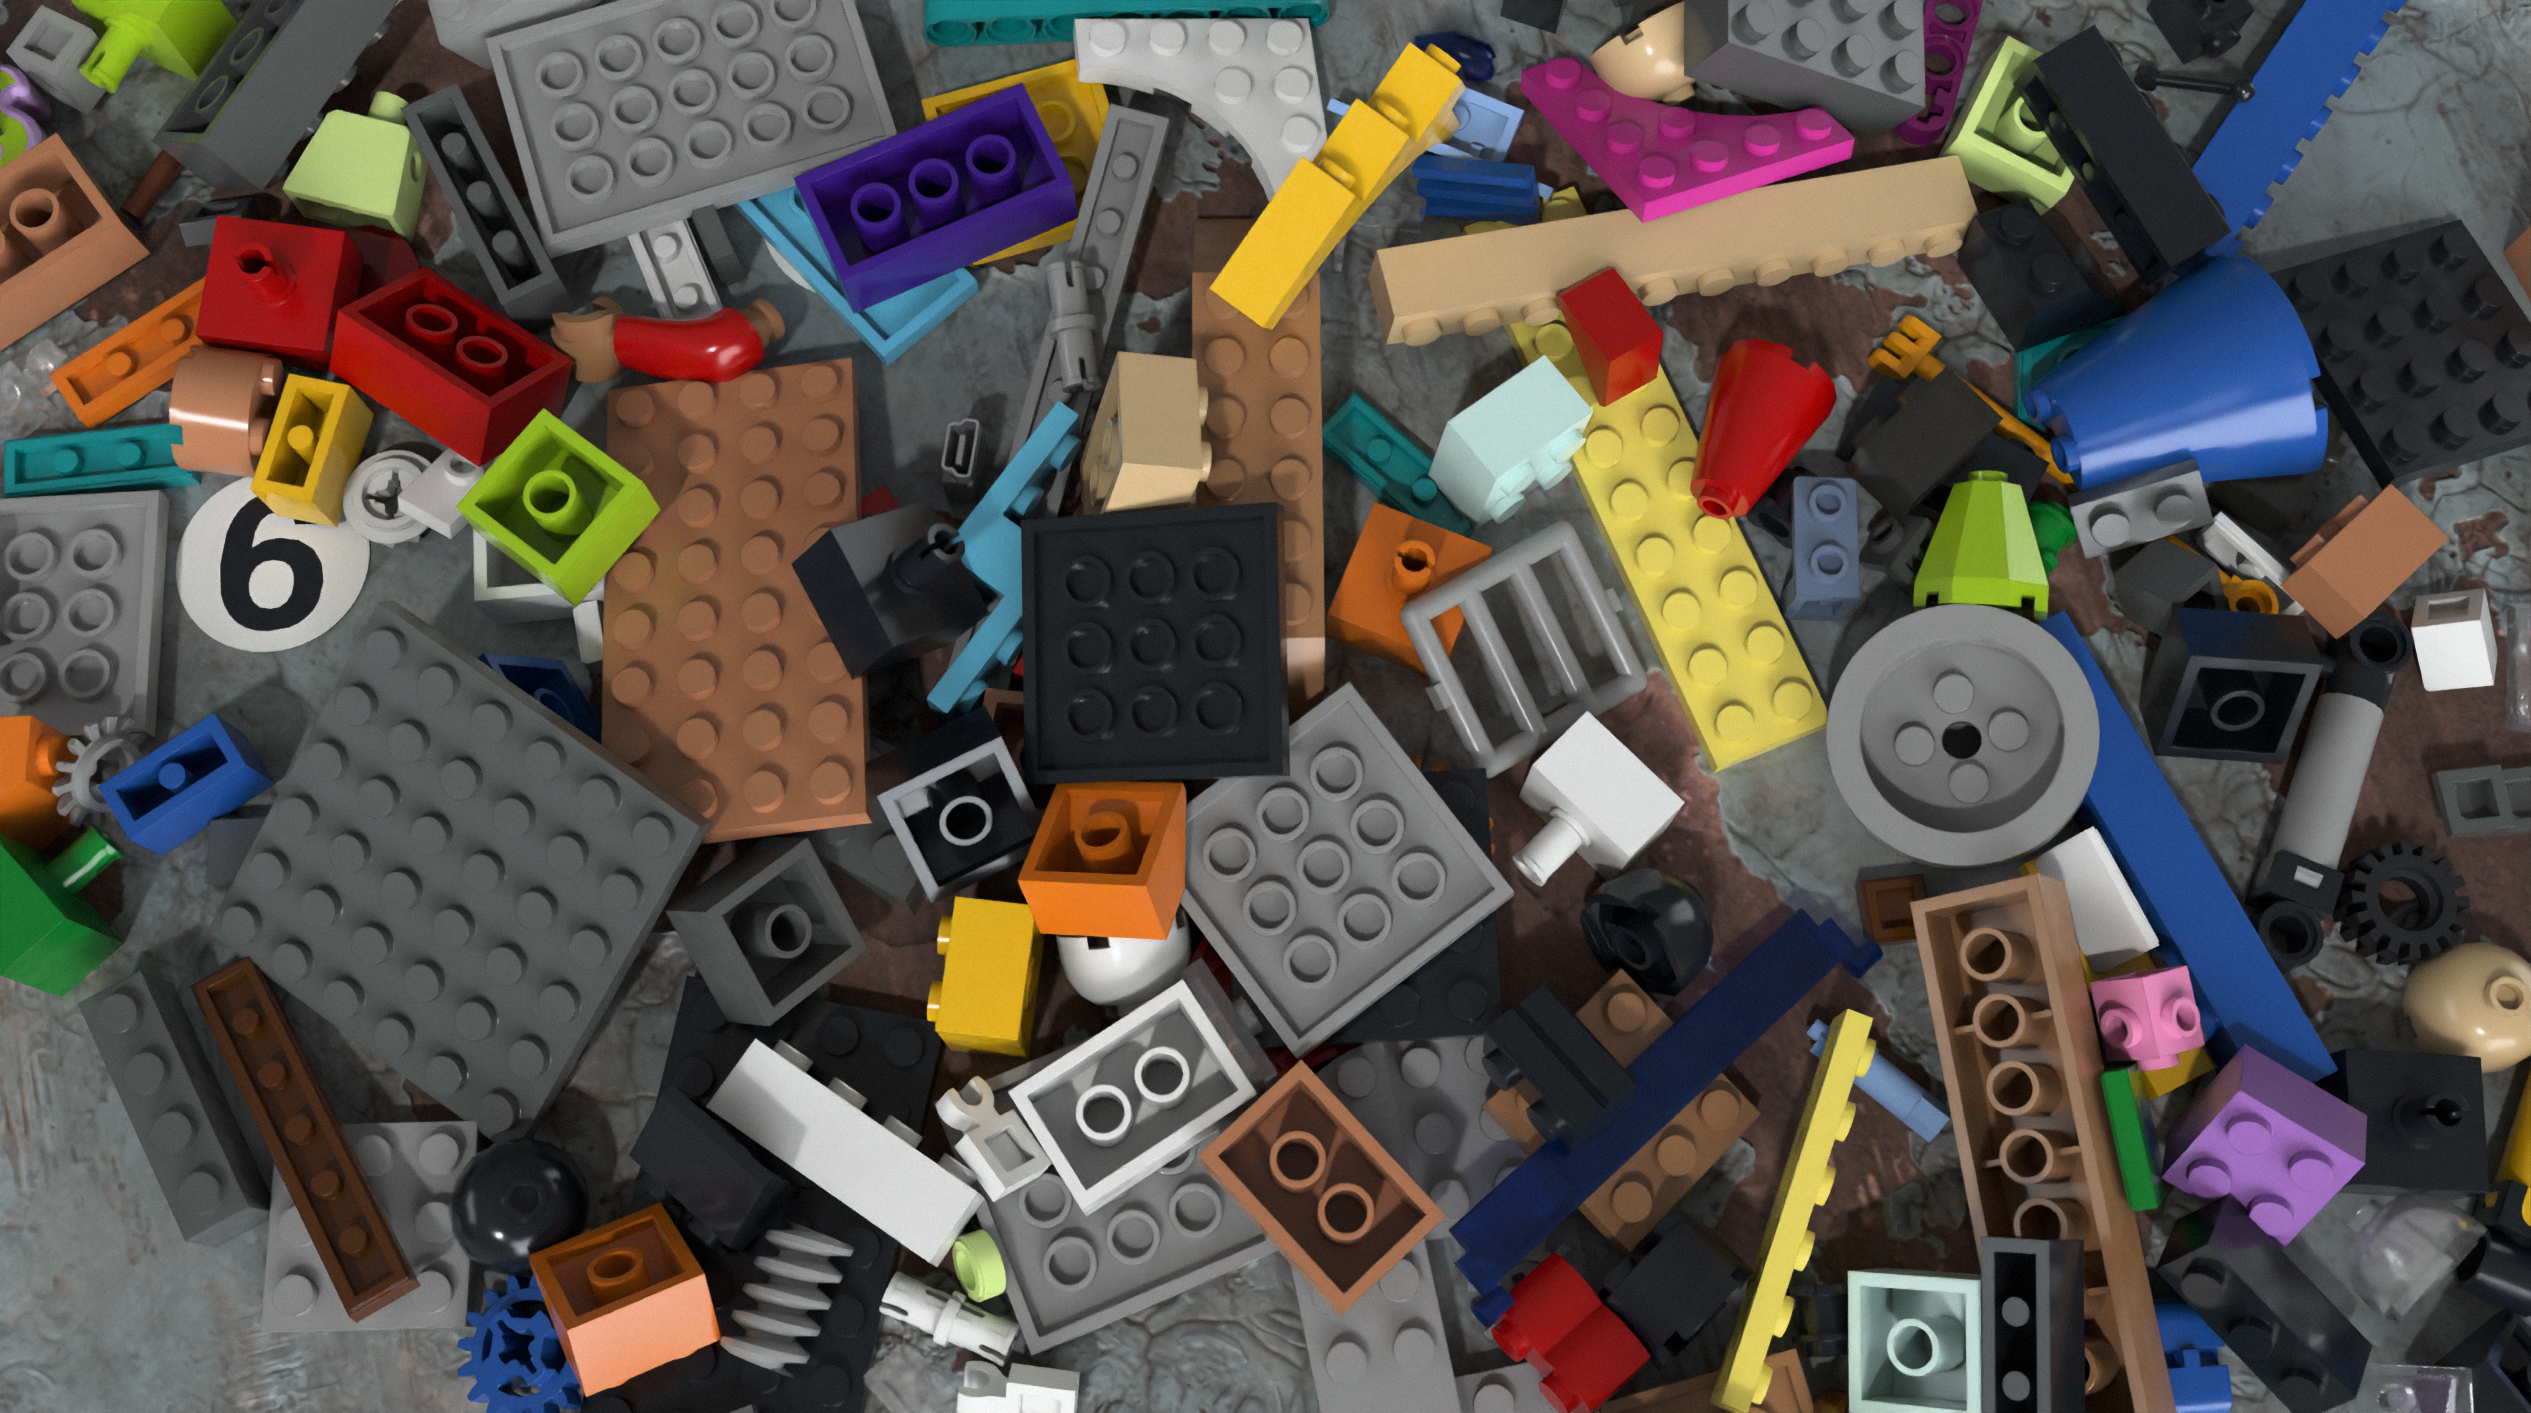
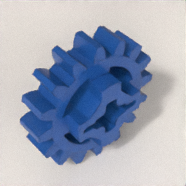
(515, 1351)

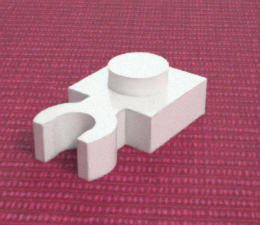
(993, 1145)

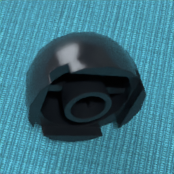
(1650, 929)
(516, 1203)

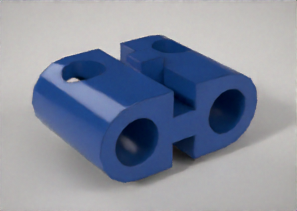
(2192, 1359)

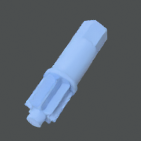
(1893, 1090)

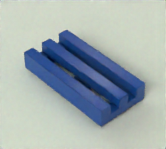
(1478, 198)

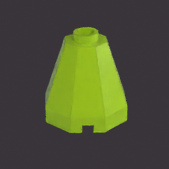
(1984, 551)

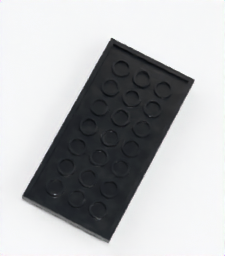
(892, 1065)

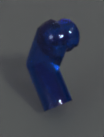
(1463, 48)

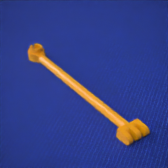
(1911, 354)

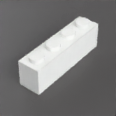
(847, 1151)

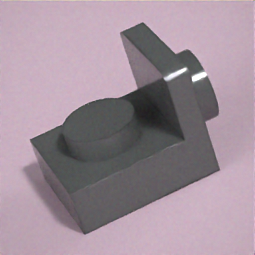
(1898, 549)

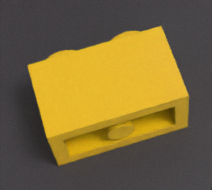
(312, 450)

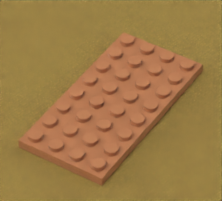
(708, 638)

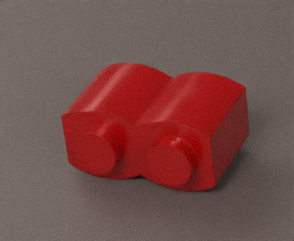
(1569, 1338)

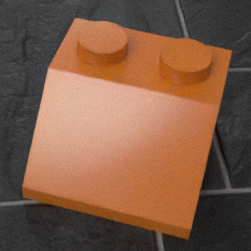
(26, 780)
(1108, 860)
(625, 1298)

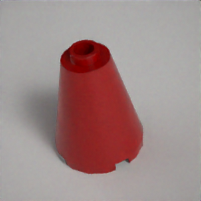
(1755, 424)

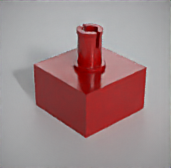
(277, 289)

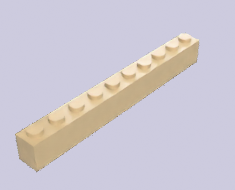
(1741, 239)

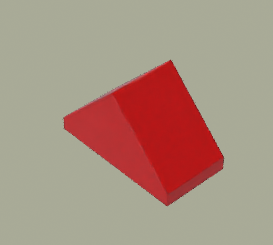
(1612, 334)

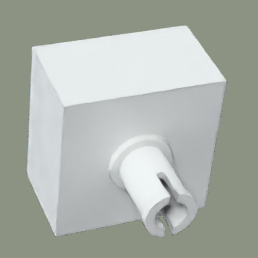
(1593, 803)

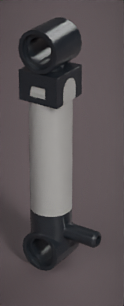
(2299, 877)

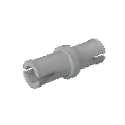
(1073, 327)

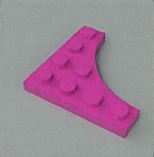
(1675, 157)

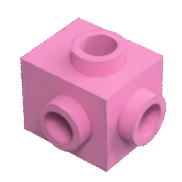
(2148, 1016)

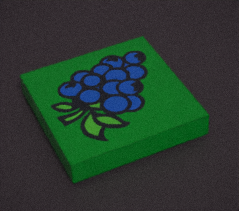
(2134, 1136)

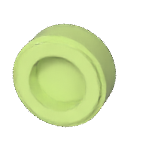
(979, 1265)

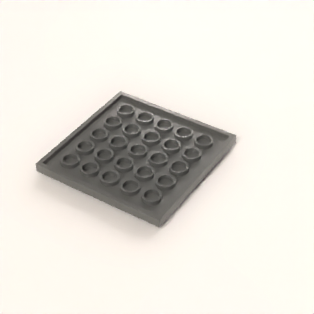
(456, 875)

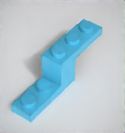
(996, 560)

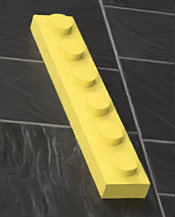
(1786, 1240)

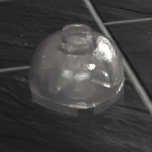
(2407, 1250)

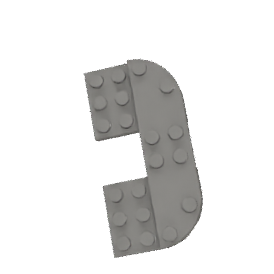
(1392, 1342)

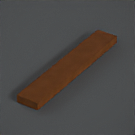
(305, 1139)

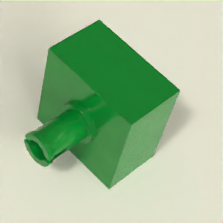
(46, 925)

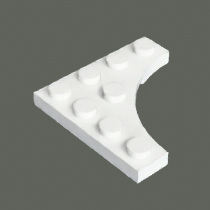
(1236, 72)

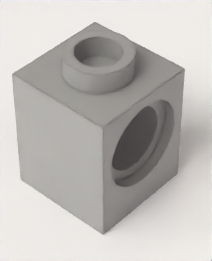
(50, 55)

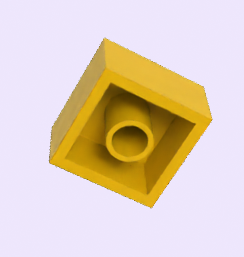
(988, 978)

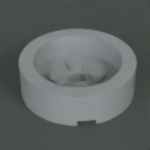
(1976, 671)

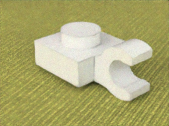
(1024, 1391)

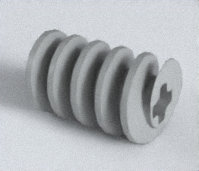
(786, 1298)

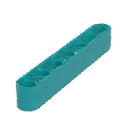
(1051, 21)

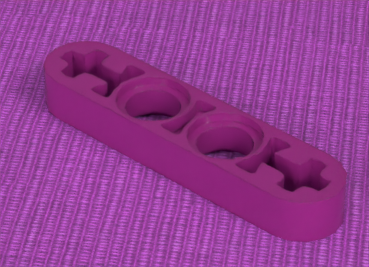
(1954, 45)

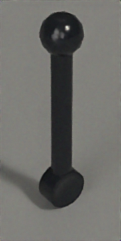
(2149, 78)

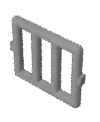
(1466, 591)

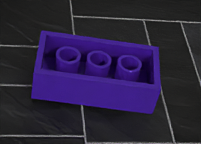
(937, 197)

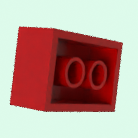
(448, 364)

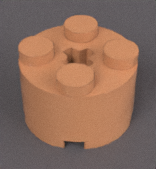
(224, 408)

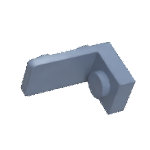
(1823, 550)

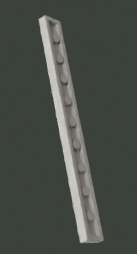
(1106, 244)

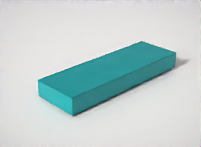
(95, 462)
(1388, 464)

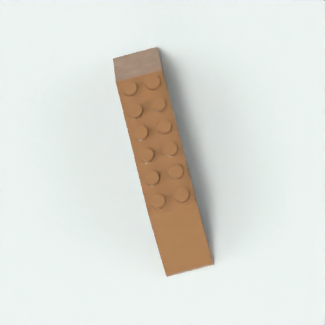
(1266, 438)

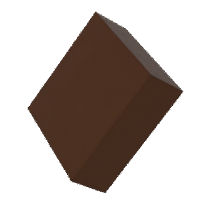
(1887, 909)

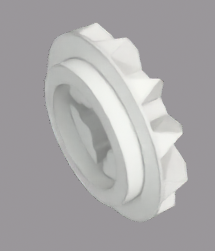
(377, 480)

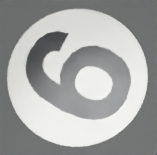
(265, 576)

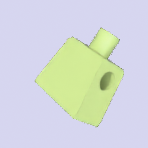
(362, 170)

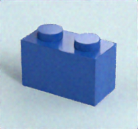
(186, 785)

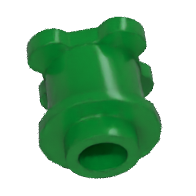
(2052, 530)

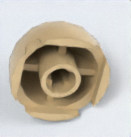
(1648, 60)
(2472, 1004)

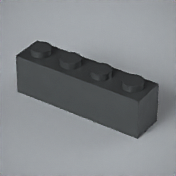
(488, 208)
(177, 1109)

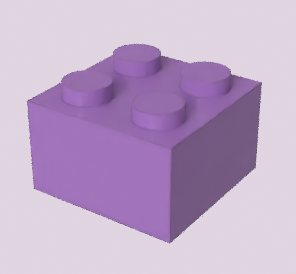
(2266, 1144)

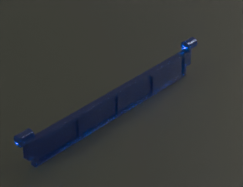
(1668, 1076)

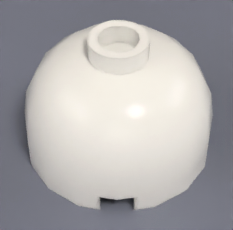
(1125, 969)

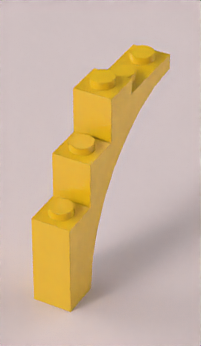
(1349, 172)

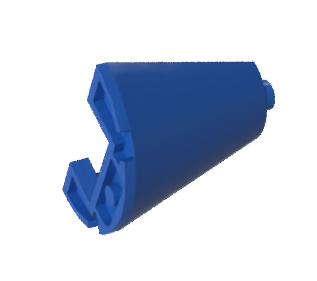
(2192, 373)

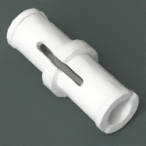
(950, 1318)

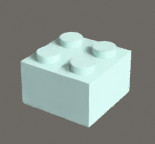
(1510, 444)
(1914, 1341)

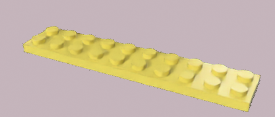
(1681, 567)

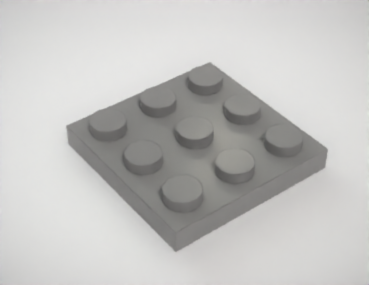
(413, 1178)

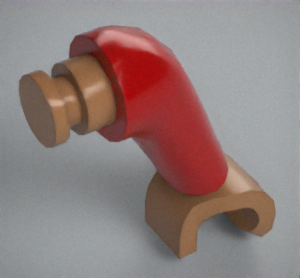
(686, 350)

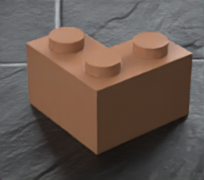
(2361, 558)

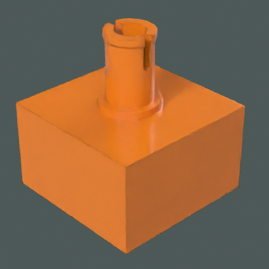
(1389, 567)

